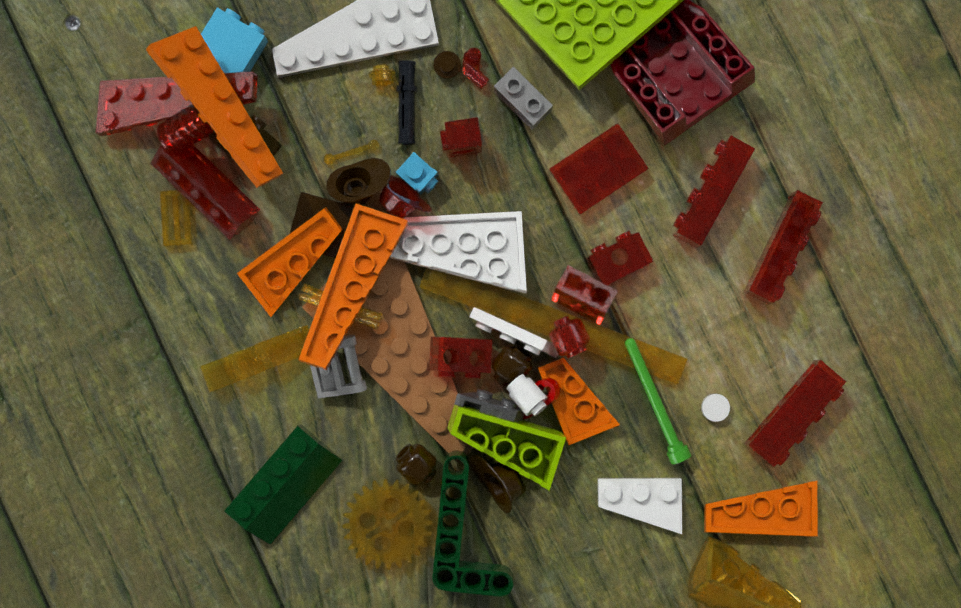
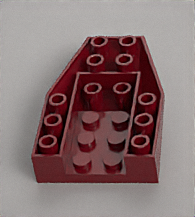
(682, 70)

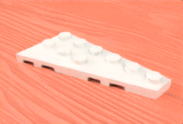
(358, 34)
(468, 246)

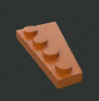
(287, 262)
(773, 512)

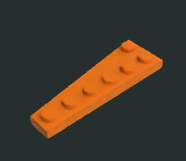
(202, 81)
(358, 264)

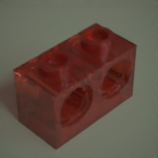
(460, 350)

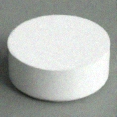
(715, 407)

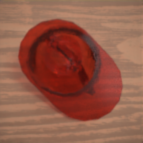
(401, 199)

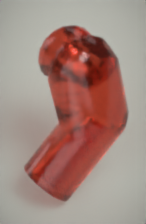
(471, 68)

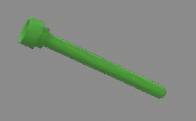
(677, 450)

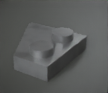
(486, 404)

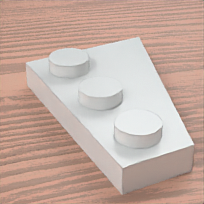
(512, 333)
(644, 499)

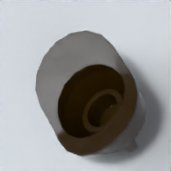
(358, 181)
(500, 480)

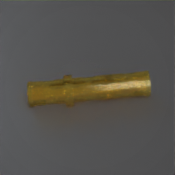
(363, 316)

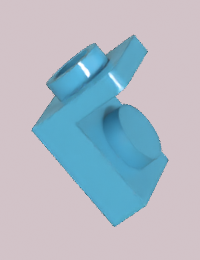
(418, 174)

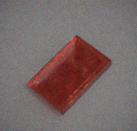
(598, 169)

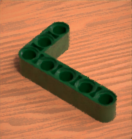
(453, 534)

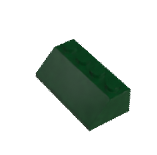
(283, 485)

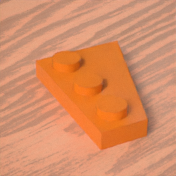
(576, 407)

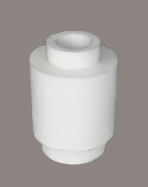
(527, 395)

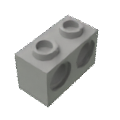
(522, 98)

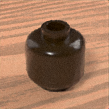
(511, 363)
(416, 464)

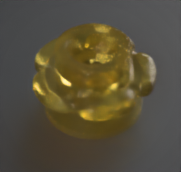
(381, 75)

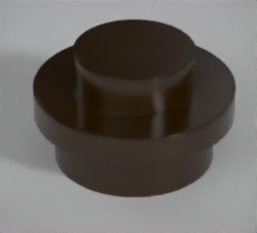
(447, 64)

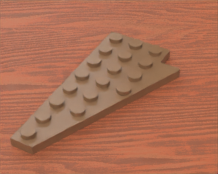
(400, 354)

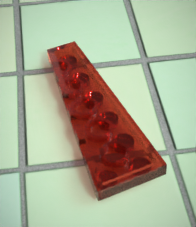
(151, 100)

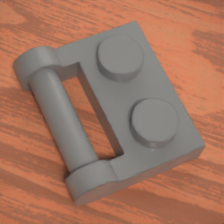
(331, 381)

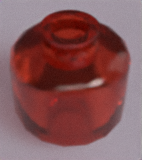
(569, 336)

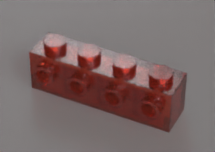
(207, 186)
(713, 192)
(783, 247)
(795, 413)

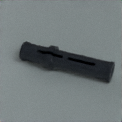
(406, 110)

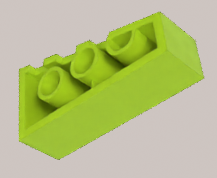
(519, 445)

